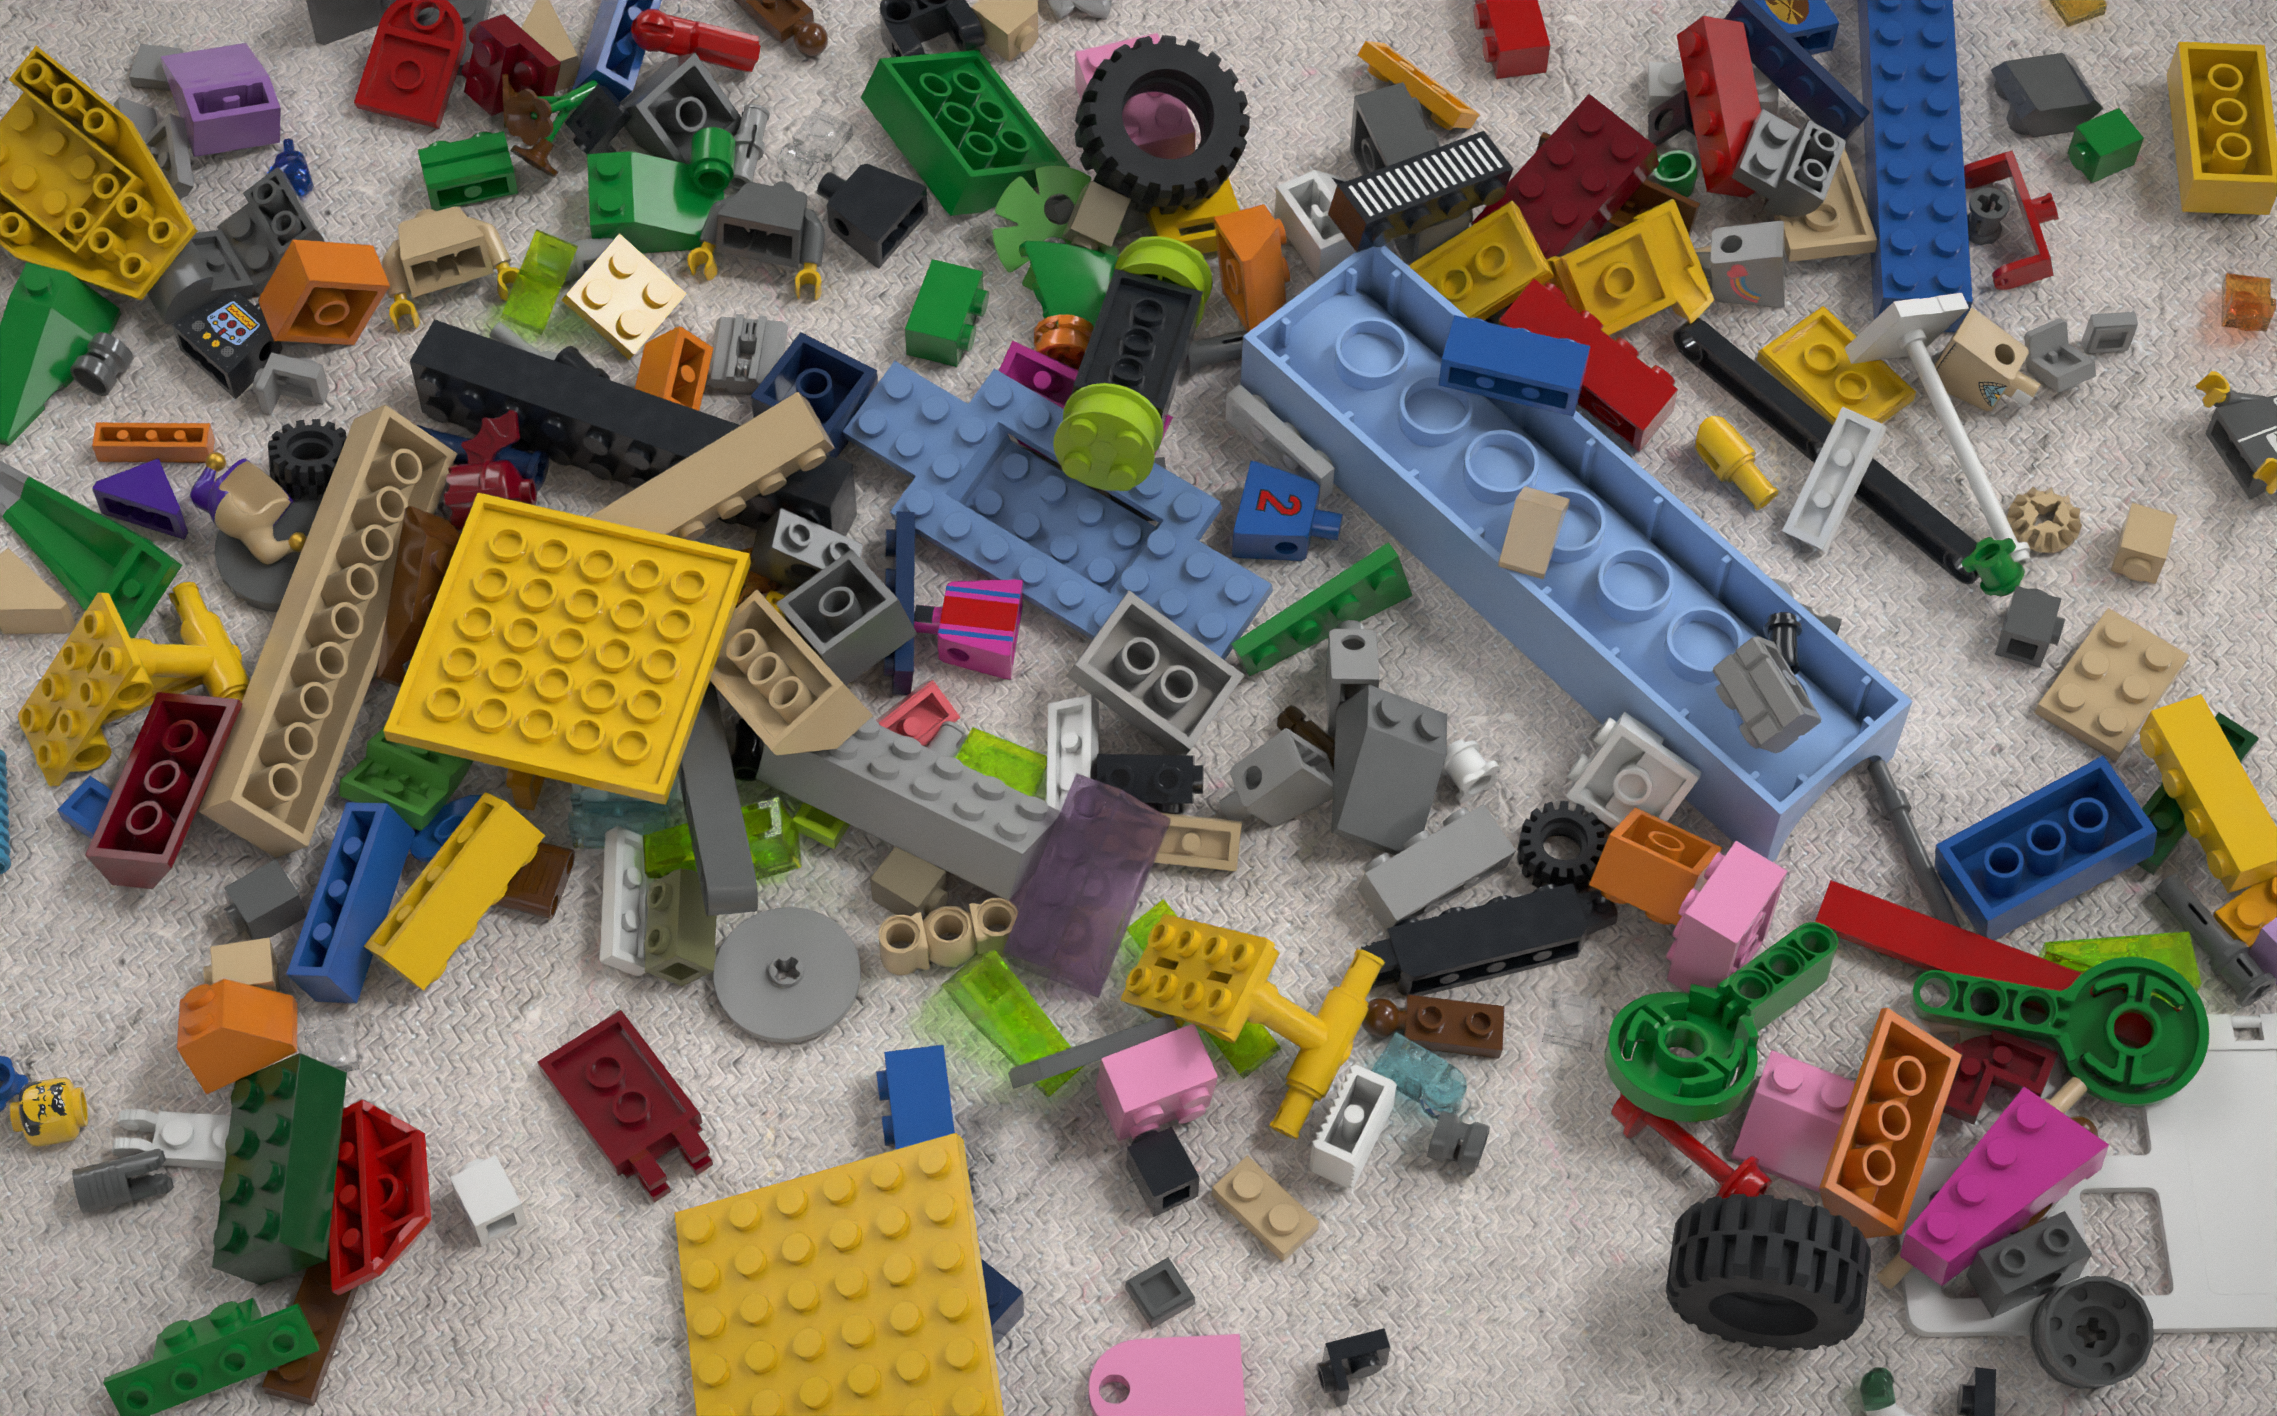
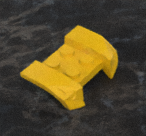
(1635, 272)

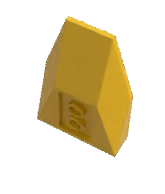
(84, 185)

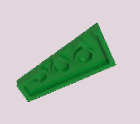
(1351, 595)

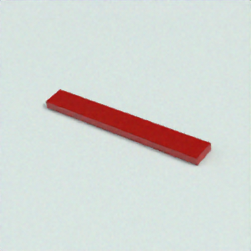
(1948, 948)

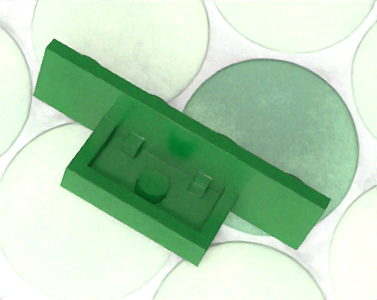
(211, 1355)

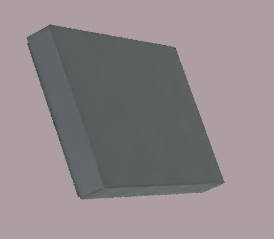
(1089, 1052)

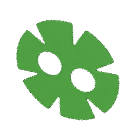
(1026, 208)

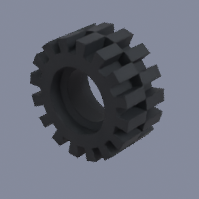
(294, 445)
(1560, 823)

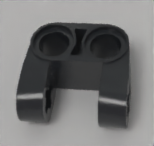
(912, 22)

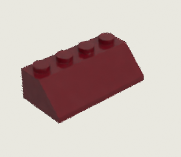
(161, 788)

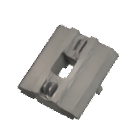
(747, 336)

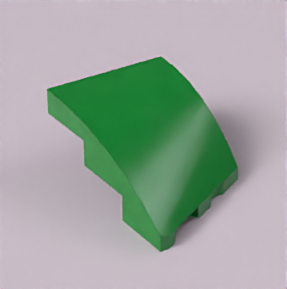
(1069, 278)

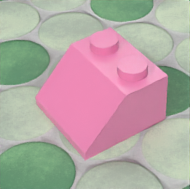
(1794, 1120)

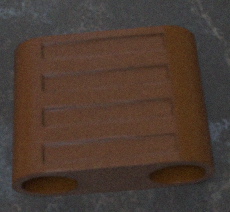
(541, 882)

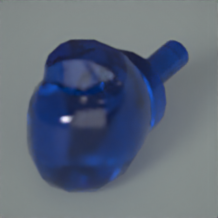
(295, 167)

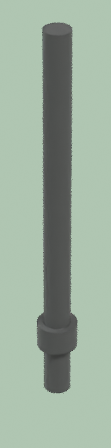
(1896, 809)

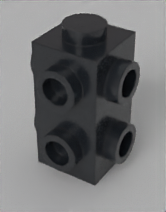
(1155, 779)

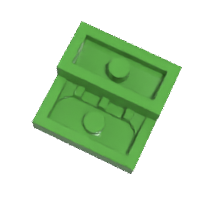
(406, 778)

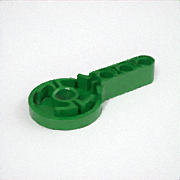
(2085, 1024)
(1715, 1026)

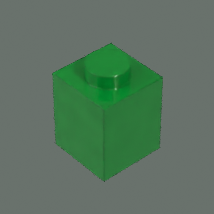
(2105, 145)

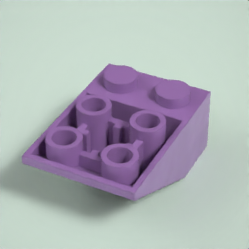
(223, 99)

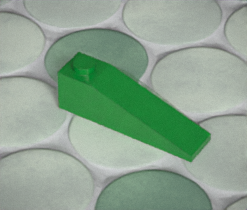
(41, 336)

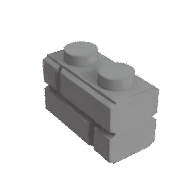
(1765, 696)

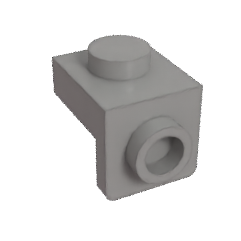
(2056, 360)
(289, 377)

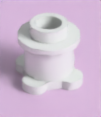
(1469, 769)

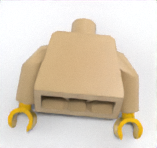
(442, 252)

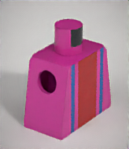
(976, 625)

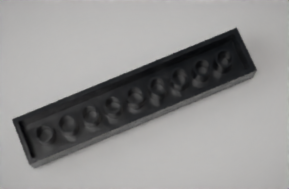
(600, 422)

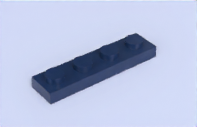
(1798, 72)
(900, 581)

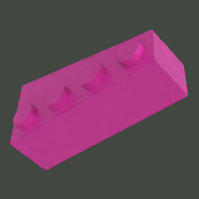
(2008, 1177)

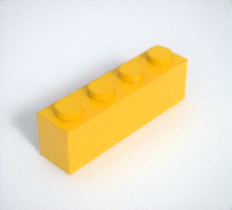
(2212, 792)
(455, 891)

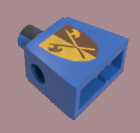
(1805, 21)

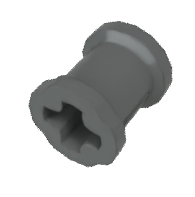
(1980, 212)

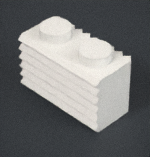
(1352, 1126)

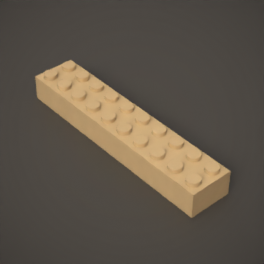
(325, 637)

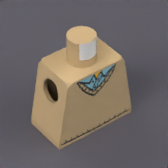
(1984, 364)

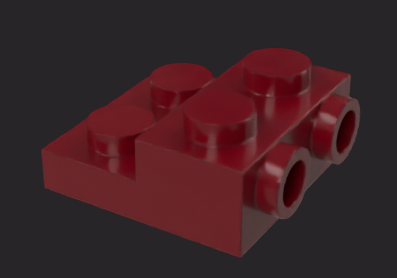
(506, 49)

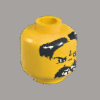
(49, 1111)

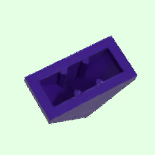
(142, 498)

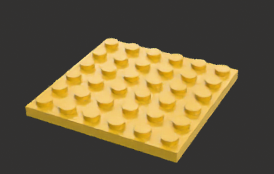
(569, 648)
(842, 1293)

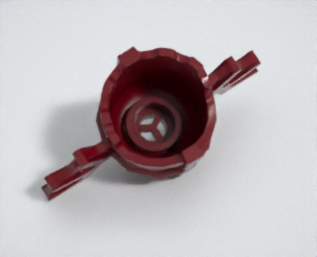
(485, 474)

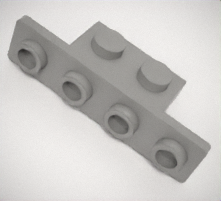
(165, 141)

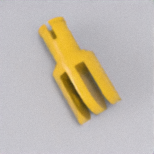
(1733, 460)

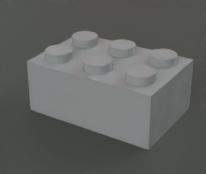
(1155, 675)

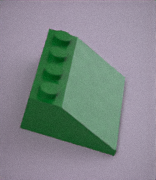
(958, 127)

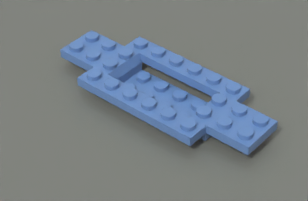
(1037, 525)

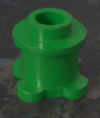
(1995, 566)

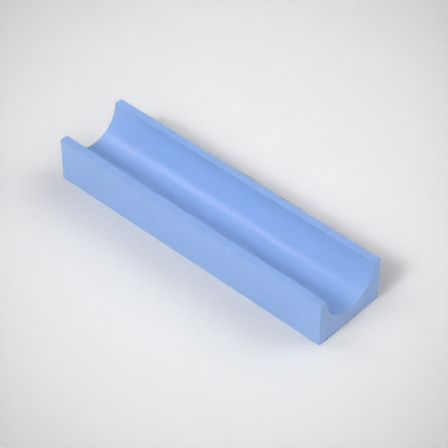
(1636, 582)

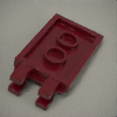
(627, 1102)

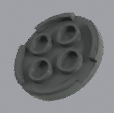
(258, 582)

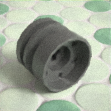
(2113, 1313)

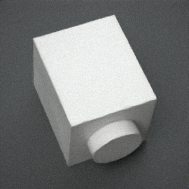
(488, 1199)

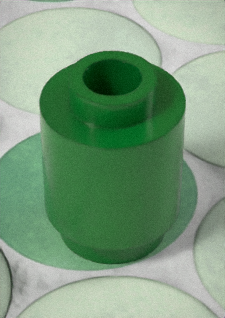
(712, 159)

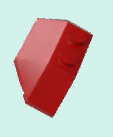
(378, 1195)

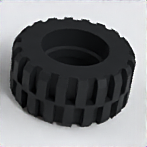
(1195, 82)
(1768, 1272)

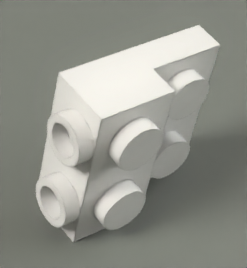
(1630, 772)

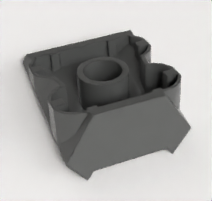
(2045, 94)

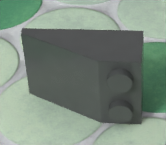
(1385, 768)

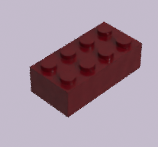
(1579, 178)

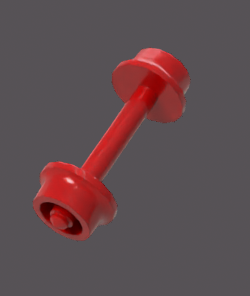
(1745, 1180)

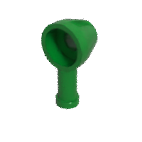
(1677, 172)

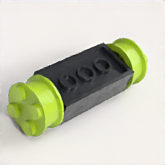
(1133, 364)

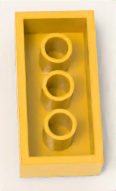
(2223, 128)

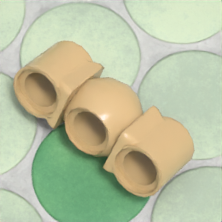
(925, 935)

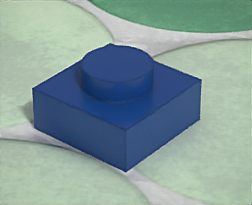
(86, 806)

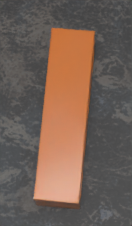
(152, 441)

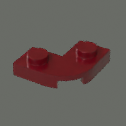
(2000, 1061)

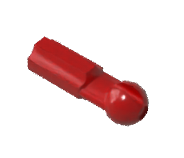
(680, 36)

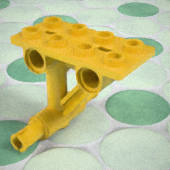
(109, 675)
(1221, 981)

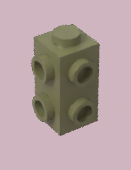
(678, 931)

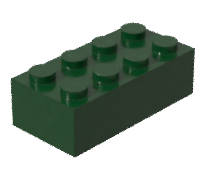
(280, 1170)

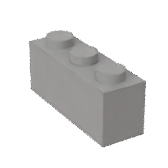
(1435, 867)

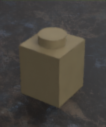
(1096, 217)
(908, 884)

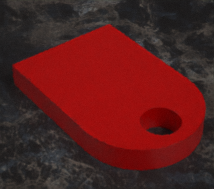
(413, 64)

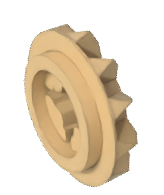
(2046, 536)

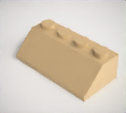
(783, 683)

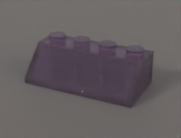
(1086, 886)

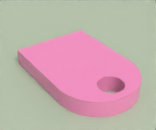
(1172, 1377)

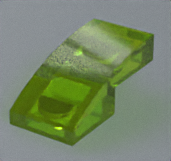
(539, 282)

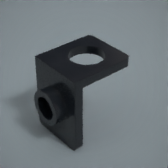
(1681, 118)

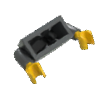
(767, 227)
(2243, 433)

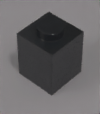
(1162, 1170)

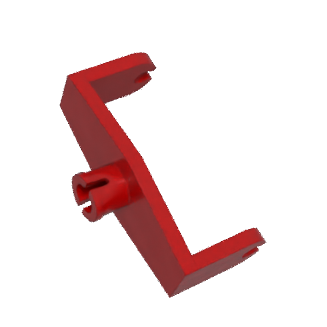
(2033, 212)

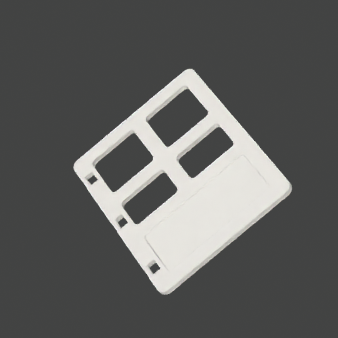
(2212, 1187)

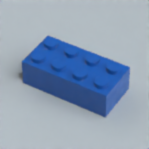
(2045, 849)

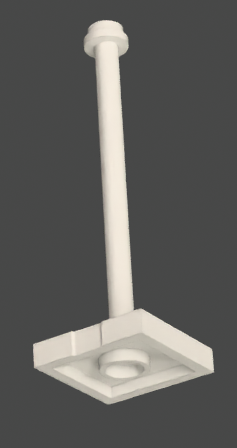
(1906, 331)

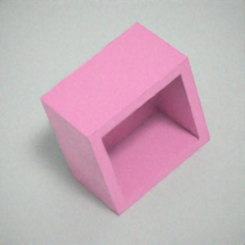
(1156, 1083)

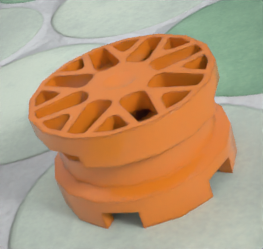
(1063, 342)

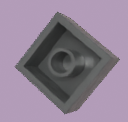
(847, 617)

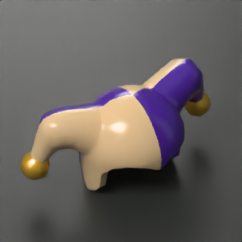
(246, 506)

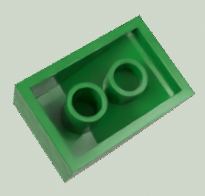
(646, 201)

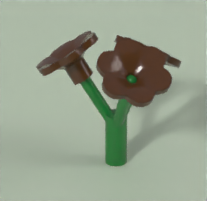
(529, 118)

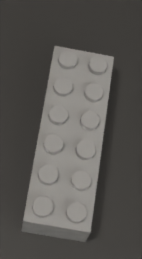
(922, 805)

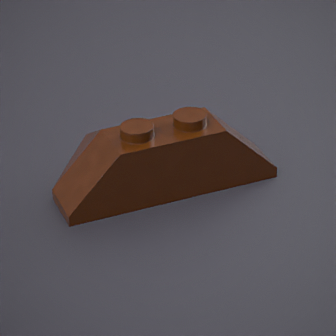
(420, 567)

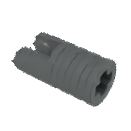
(111, 1181)

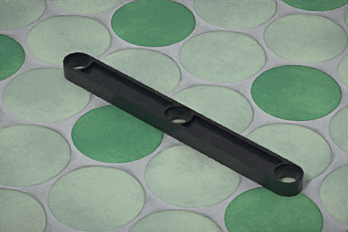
(1808, 432)

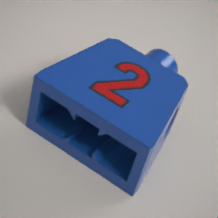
(1280, 516)

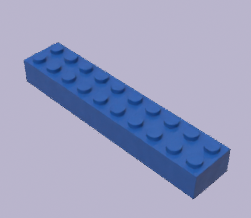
(1914, 152)

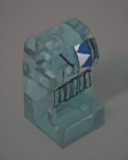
(1422, 1076)

